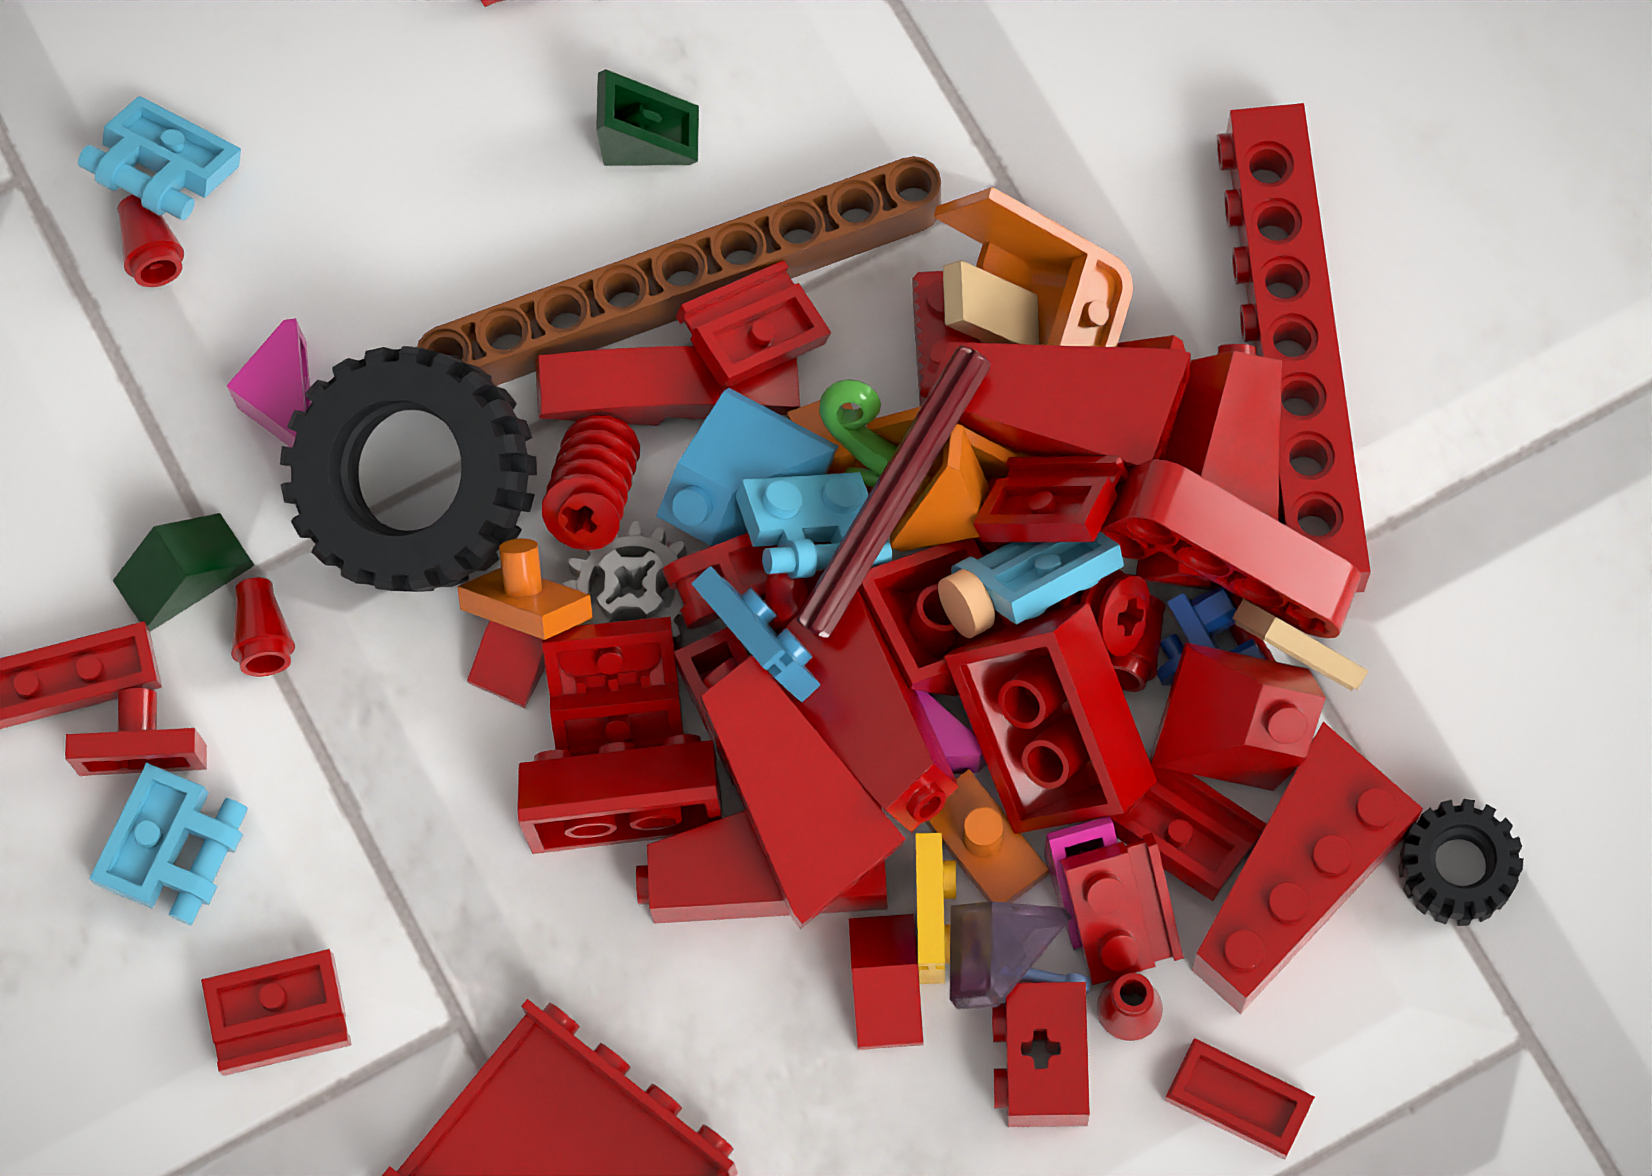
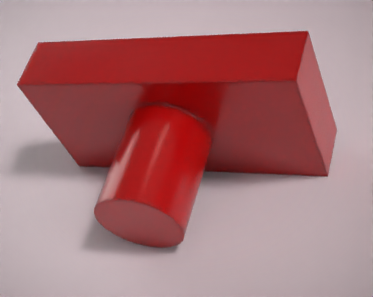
(136, 742)

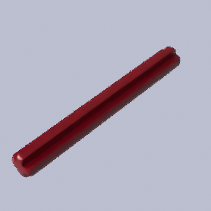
(893, 491)

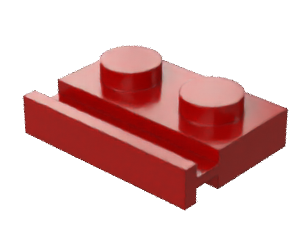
(753, 325)
(1051, 499)
(1195, 827)
(1121, 908)
(276, 1012)

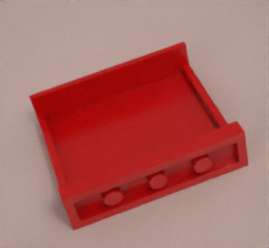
(562, 1111)

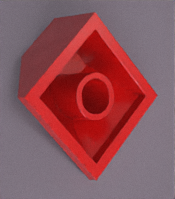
(1237, 718)

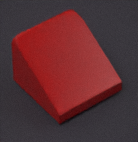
(508, 664)

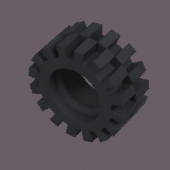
(1467, 824)

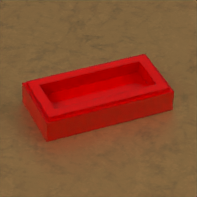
(1239, 1098)

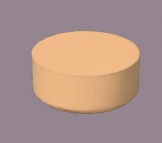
(966, 603)

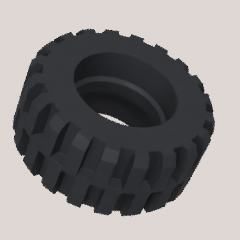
(329, 454)

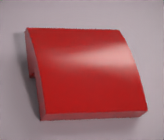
(613, 685)

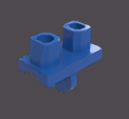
(1201, 621)

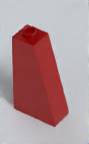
(1074, 398)
(1227, 436)
(874, 717)
(799, 796)
(725, 875)

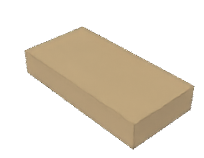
(989, 306)
(1299, 645)

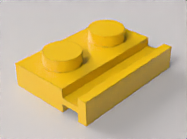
(934, 884)

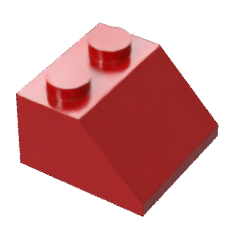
(911, 616)

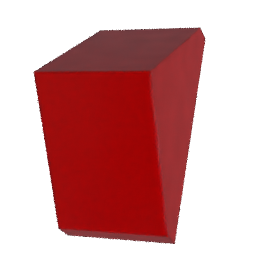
(885, 981)

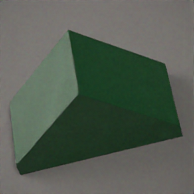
(644, 124)
(179, 567)

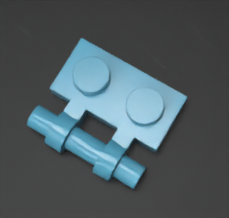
(167, 145)
(798, 513)
(151, 836)

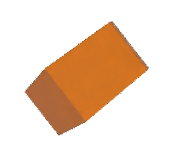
(945, 500)

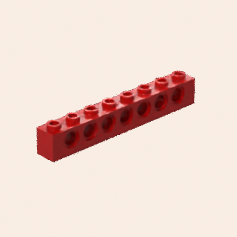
(1279, 142)

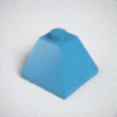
(733, 445)

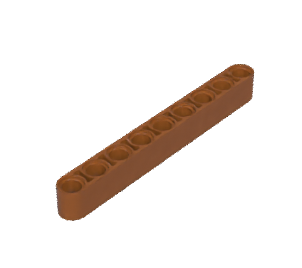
(704, 256)

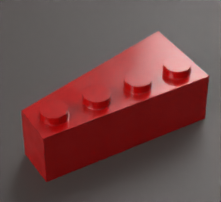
(1313, 854)

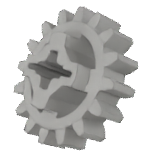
(622, 571)

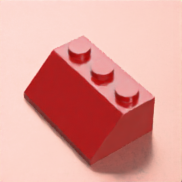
(1052, 720)
(618, 794)

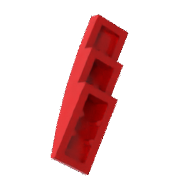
(649, 385)

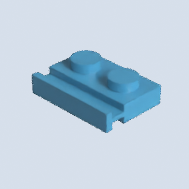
(749, 620)

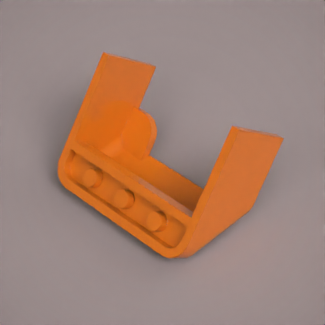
(1077, 286)

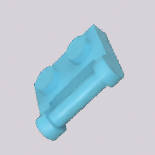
(1036, 575)

